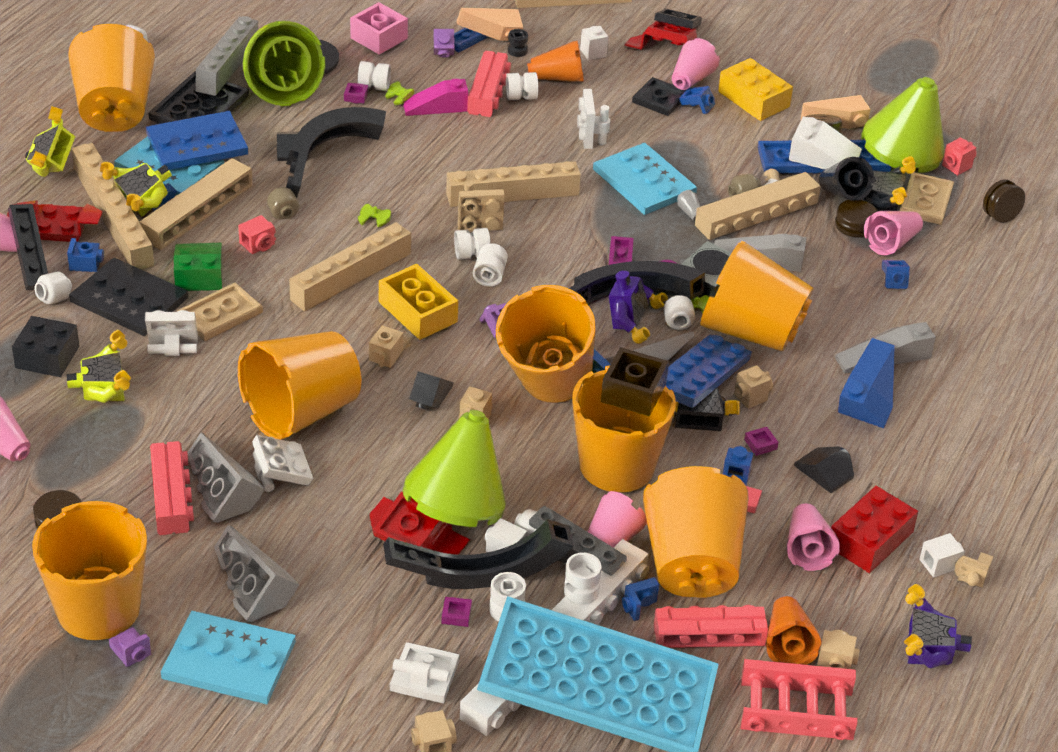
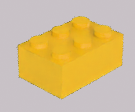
(755, 89)
(418, 301)

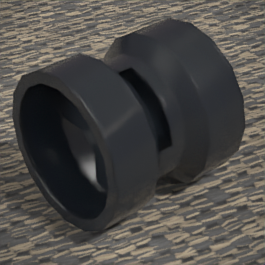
(518, 40)

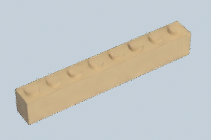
(115, 213)

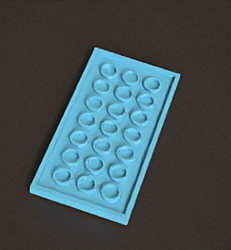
(599, 677)

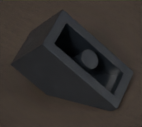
(429, 390)

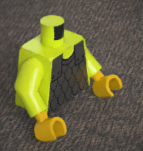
(51, 147)
(139, 185)
(102, 374)

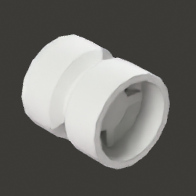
(374, 76)
(522, 86)
(469, 243)
(490, 265)
(582, 578)
(505, 585)

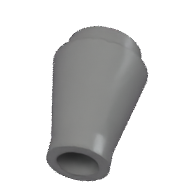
(688, 203)

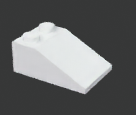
(820, 144)

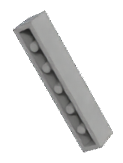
(225, 56)

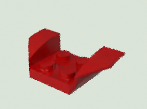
(661, 31)
(63, 222)
(405, 523)

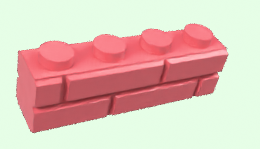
(488, 84)
(170, 489)
(710, 626)

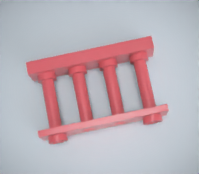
(798, 678)

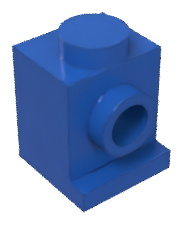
(84, 256)
(738, 460)

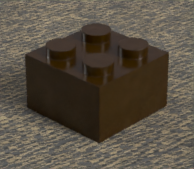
(634, 381)

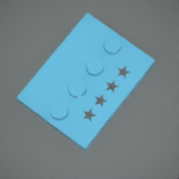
(181, 177)
(643, 178)
(228, 657)

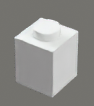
(594, 42)
(503, 535)
(941, 554)

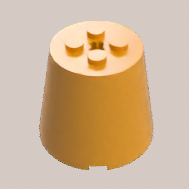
(111, 76)
(757, 300)
(548, 340)
(297, 380)
(615, 444)
(696, 529)
(92, 567)

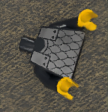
(888, 187)
(707, 413)

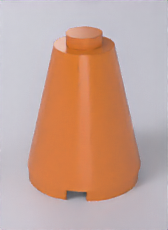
(559, 64)
(791, 634)

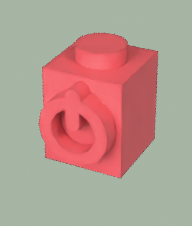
(959, 156)
(257, 234)

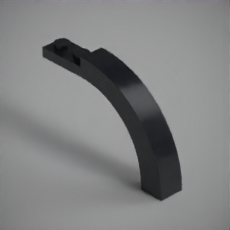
(327, 126)
(656, 275)
(477, 570)

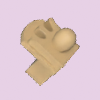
(972, 570)

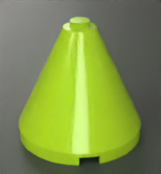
(283, 63)
(908, 128)
(459, 476)

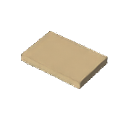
(927, 197)
(223, 310)

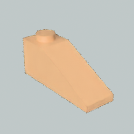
(490, 22)
(851, 110)

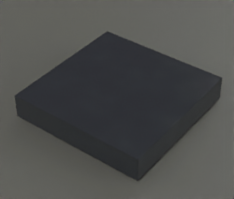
(678, 18)
(658, 96)

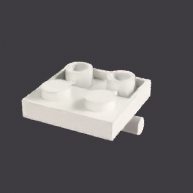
(591, 124)
(171, 332)
(280, 461)
(424, 672)

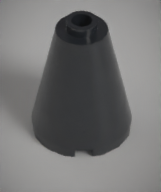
(848, 178)

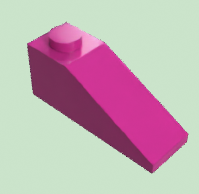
(444, 97)

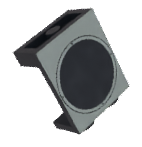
(711, 260)

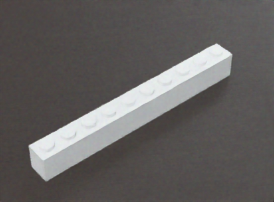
(488, 711)

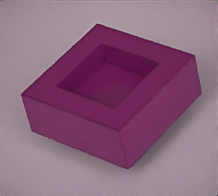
(355, 93)
(761, 441)
(456, 611)

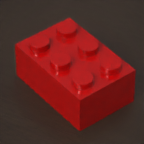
(874, 528)

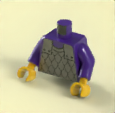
(628, 303)
(931, 633)

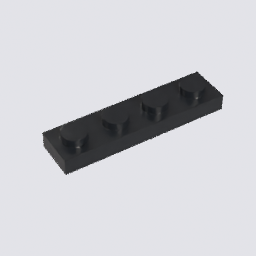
(27, 243)

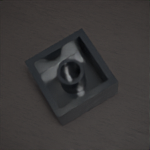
(45, 346)

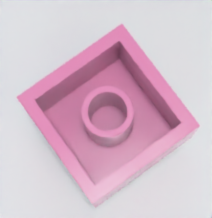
(379, 28)

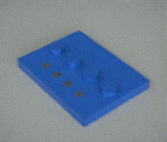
(197, 140)

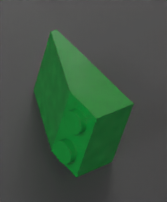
(198, 266)

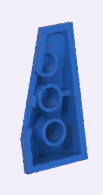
(870, 385)

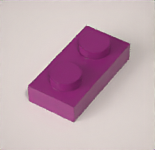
(620, 250)

